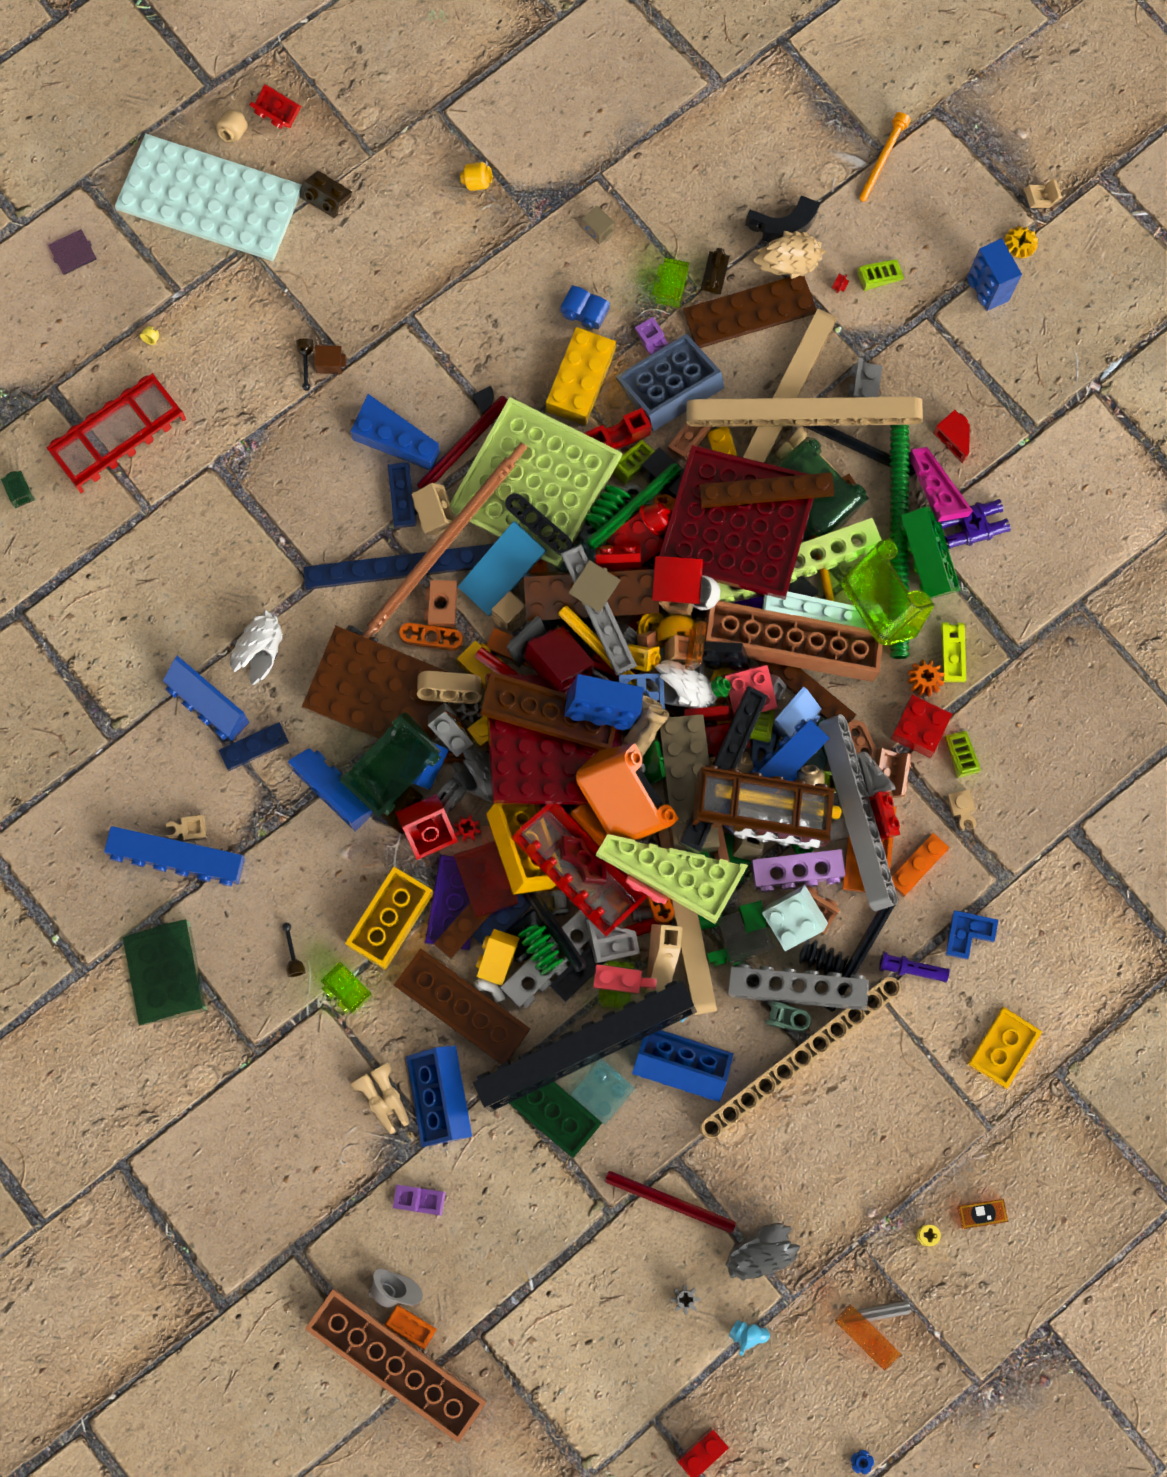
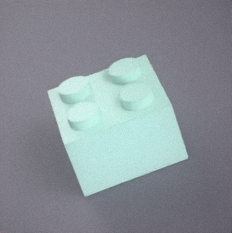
(795, 918)

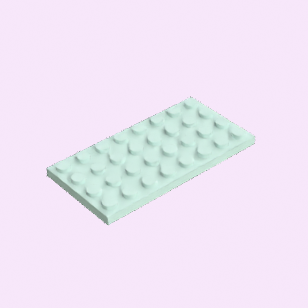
(209, 197)

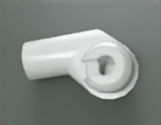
(496, 992)

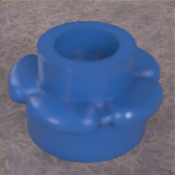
(862, 1455)

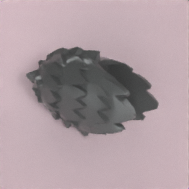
(475, 773)
(762, 1253)

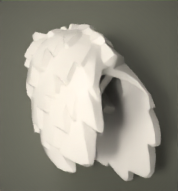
(259, 646)
(683, 686)

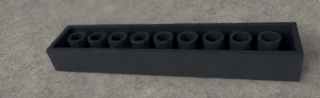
(585, 1046)

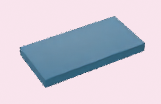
(502, 567)

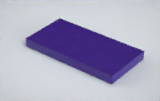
(447, 901)

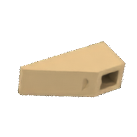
(663, 954)

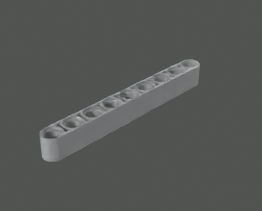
(858, 814)

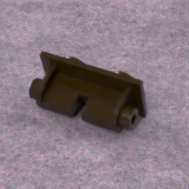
(715, 271)

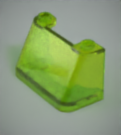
(883, 599)

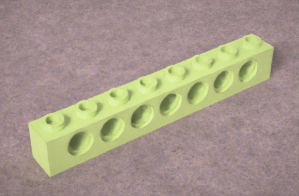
(863, 531)

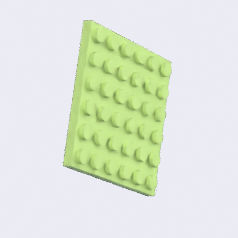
(556, 474)

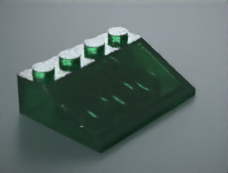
(164, 973)

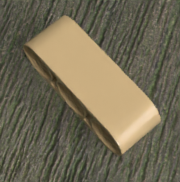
(449, 687)

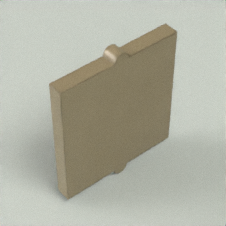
(594, 586)

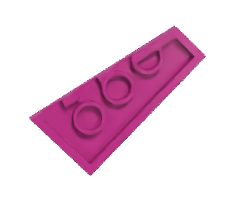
(939, 489)

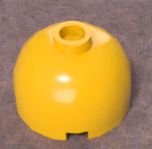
(673, 625)

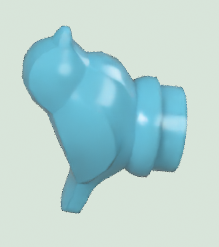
(748, 1335)

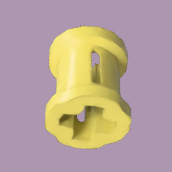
(933, 1230)

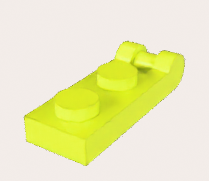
(953, 652)

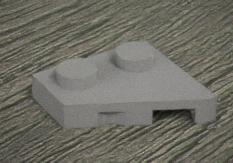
(873, 776)

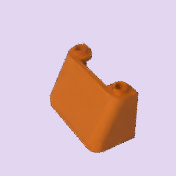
(619, 796)

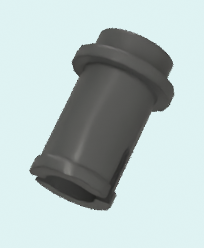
(642, 913)

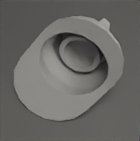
(393, 1289)

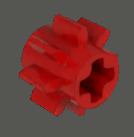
(470, 835)

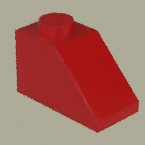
(955, 434)

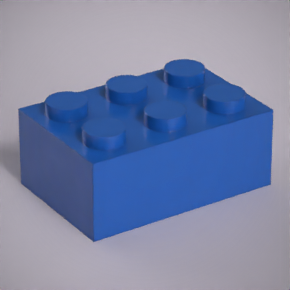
(994, 274)
(603, 702)

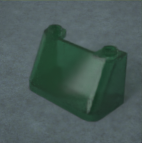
(826, 512)
(391, 765)

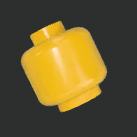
(476, 176)

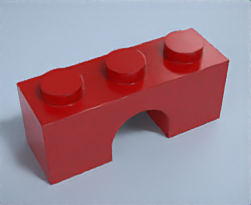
(629, 430)

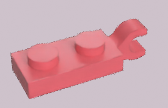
(621, 979)

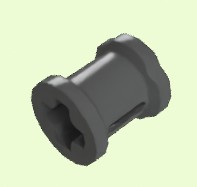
(558, 903)

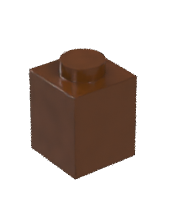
(329, 359)

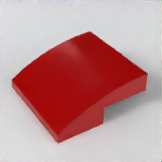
(677, 579)

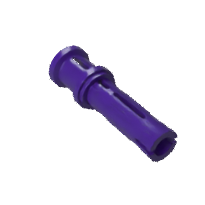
(902, 965)

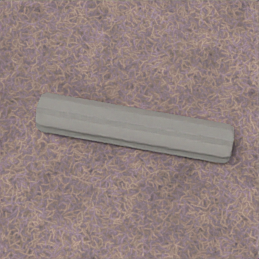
(886, 1311)

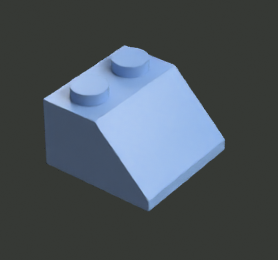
(800, 707)

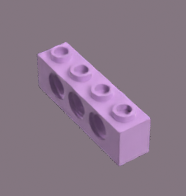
(831, 860)

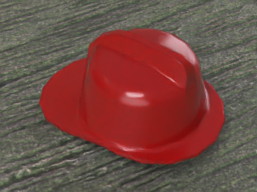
(656, 518)

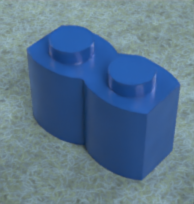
(585, 307)

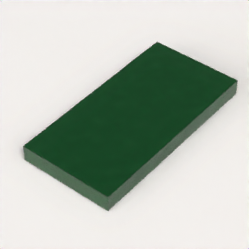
(558, 1117)

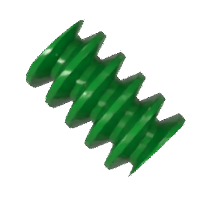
(607, 506)
(541, 948)

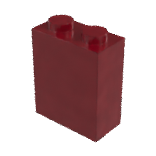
(558, 658)

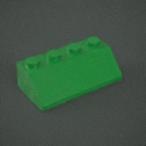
(930, 553)

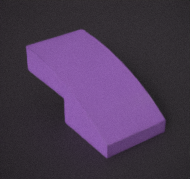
(651, 336)
(419, 1200)

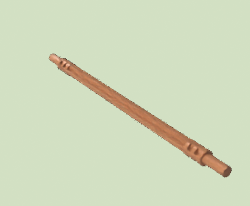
(443, 542)

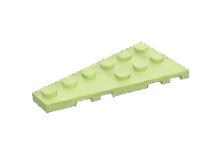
(683, 876)

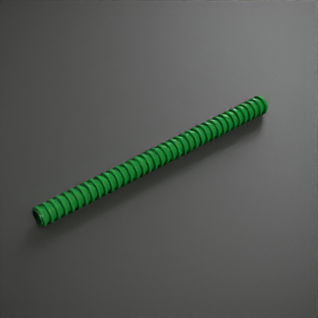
(899, 504)

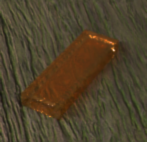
(867, 1337)

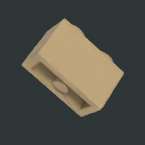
(433, 508)

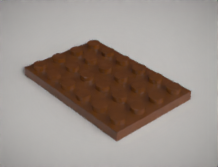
(368, 685)

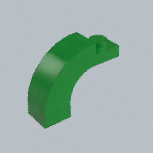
(752, 920)

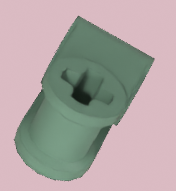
(786, 1017)

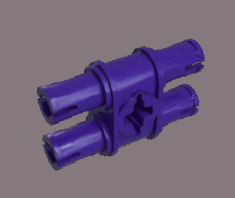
(983, 531)

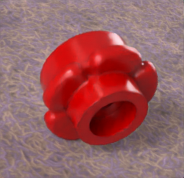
(840, 283)

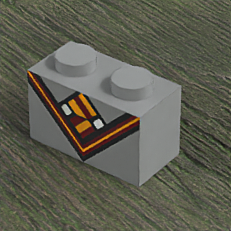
(450, 729)

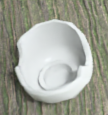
(709, 593)

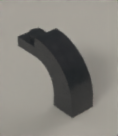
(773, 228)

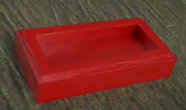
(711, 713)

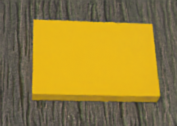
(1004, 1047)

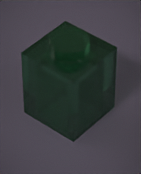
(17, 488)

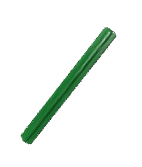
(633, 506)

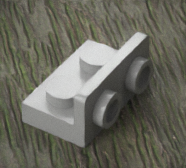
(866, 379)

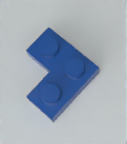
(964, 928)

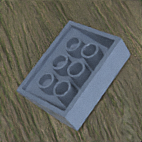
(670, 379)

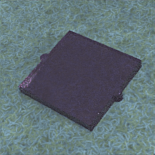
(72, 252)

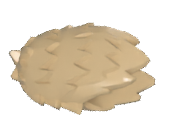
(790, 254)

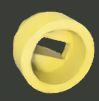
(149, 335)

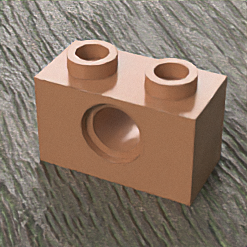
(446, 592)

